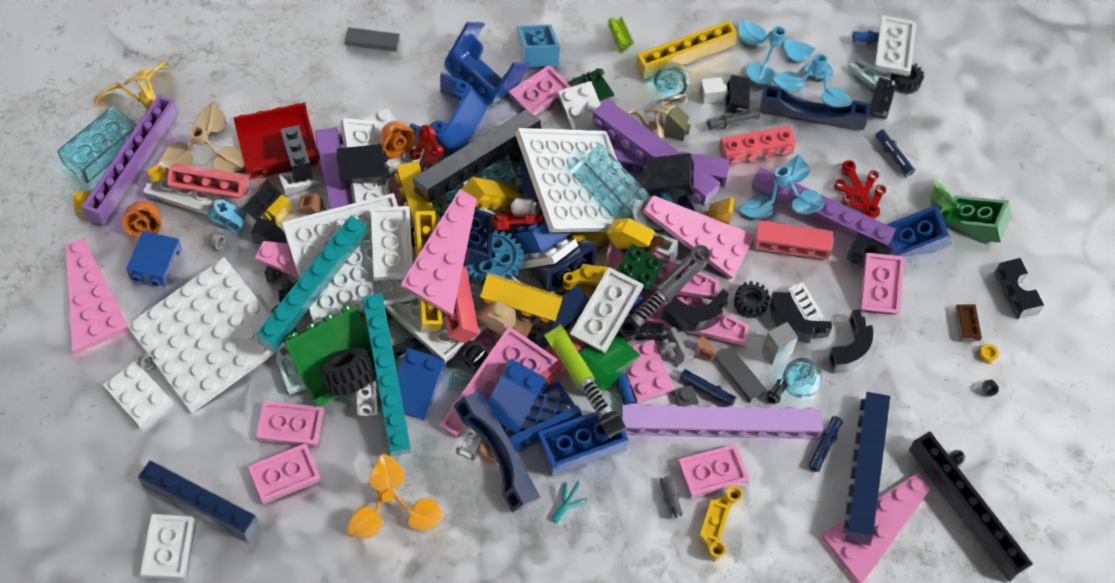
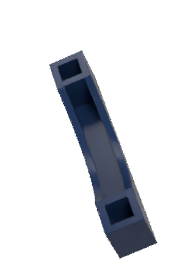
(783, 103)
(570, 309)
(517, 485)
(226, 514)

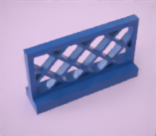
(529, 436)

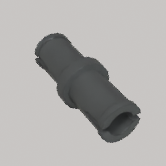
(671, 497)

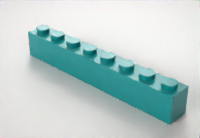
(311, 284)
(386, 375)

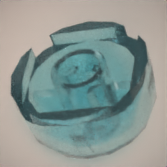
(672, 79)
(802, 377)

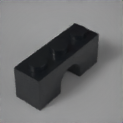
(297, 153)
(1022, 302)

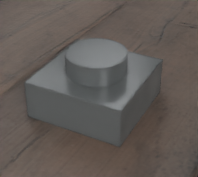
(685, 396)

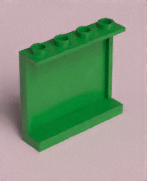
(320, 342)

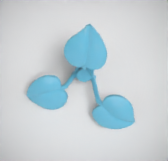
(752, 34)
(819, 69)
(806, 203)

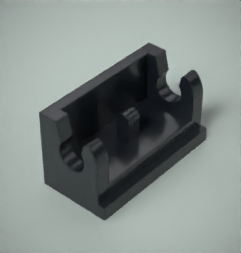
(737, 94)
(882, 98)
(261, 199)

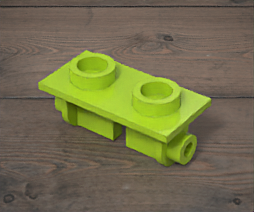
(620, 33)

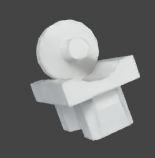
(367, 400)

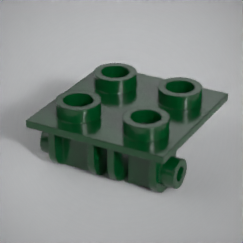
(600, 85)
(641, 266)

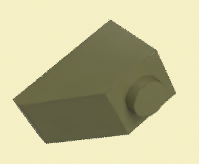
(676, 123)

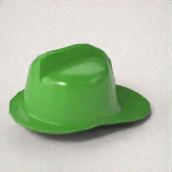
(941, 197)

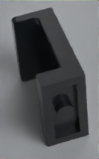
(362, 164)
(669, 174)

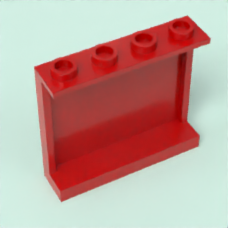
(263, 142)

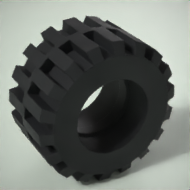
(347, 371)

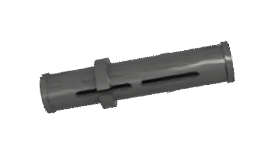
(731, 119)

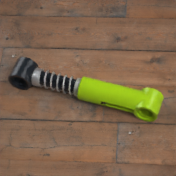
(584, 380)

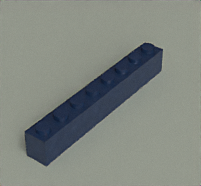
(867, 469)

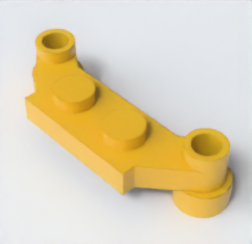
(586, 275)
(715, 522)

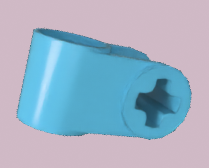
(228, 215)

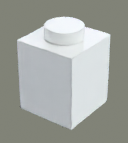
(712, 90)

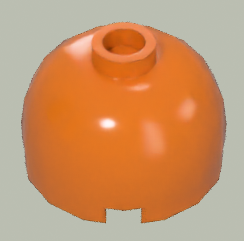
(396, 138)
(141, 217)

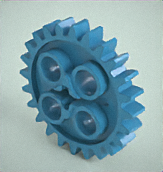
(508, 250)

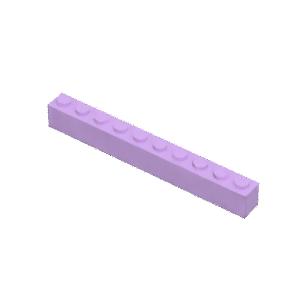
(722, 421)

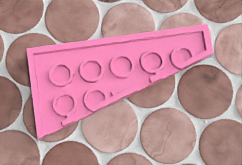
(91, 304)

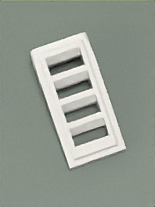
(293, 188)
(808, 300)

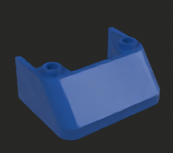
(466, 65)
(463, 122)

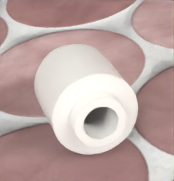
(525, 207)

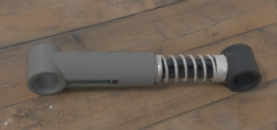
(666, 290)

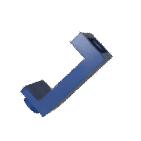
(153, 258)

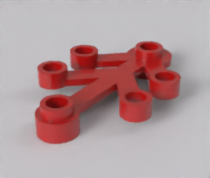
(426, 140)
(859, 191)
(503, 222)

